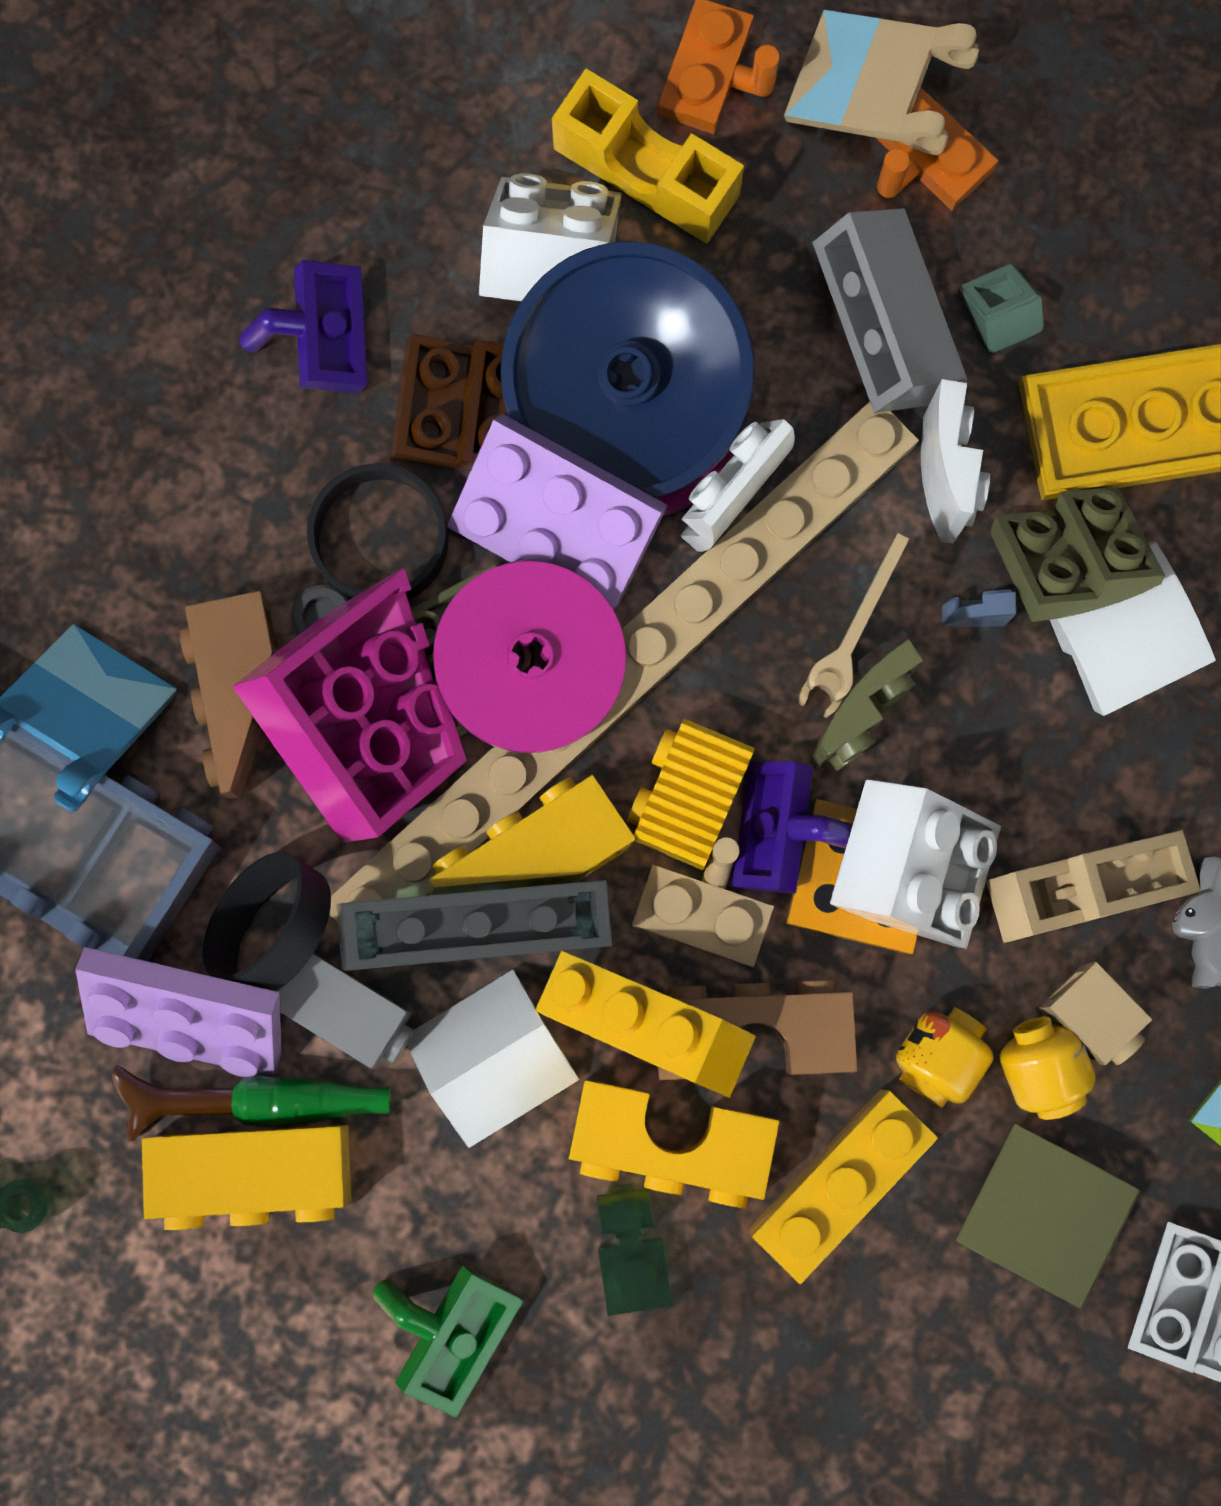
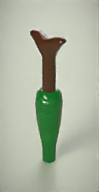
(252, 1101)

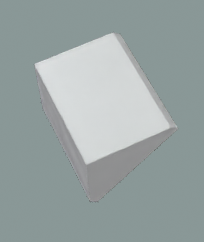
(490, 1059)

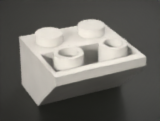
(537, 227)
(916, 862)

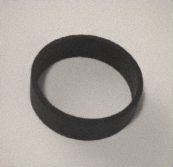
(363, 474)
(238, 907)

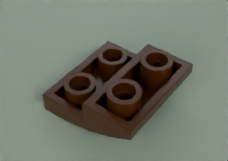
(446, 401)

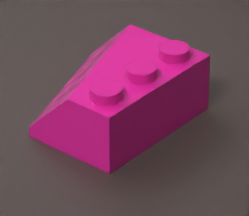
(358, 711)

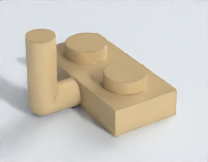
(703, 911)

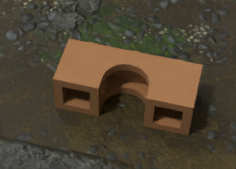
(812, 1025)

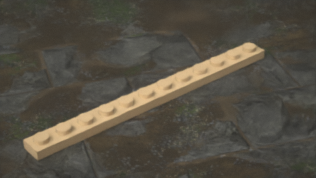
(654, 645)

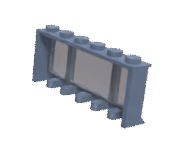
(99, 873)

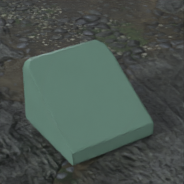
(1002, 307)

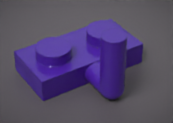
(326, 327)
(777, 824)

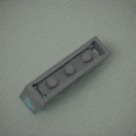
(473, 925)

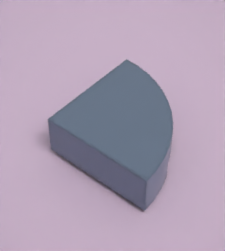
(992, 611)

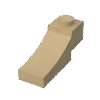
(1092, 886)

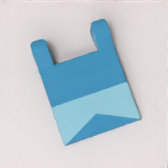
(85, 706)

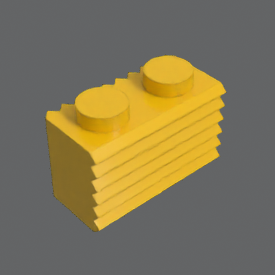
(691, 793)

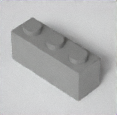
(888, 308)

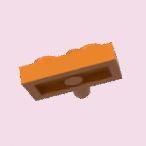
(710, 65)
(948, 175)

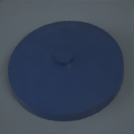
(632, 364)

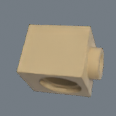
(1098, 1014)

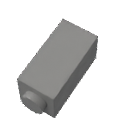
(346, 1012)

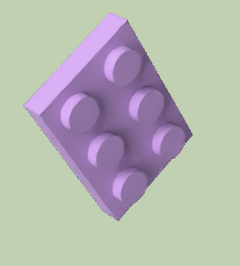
(555, 508)
(180, 1013)

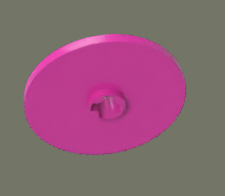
(480, 670)

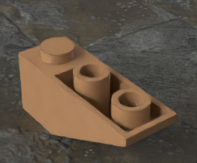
(226, 644)

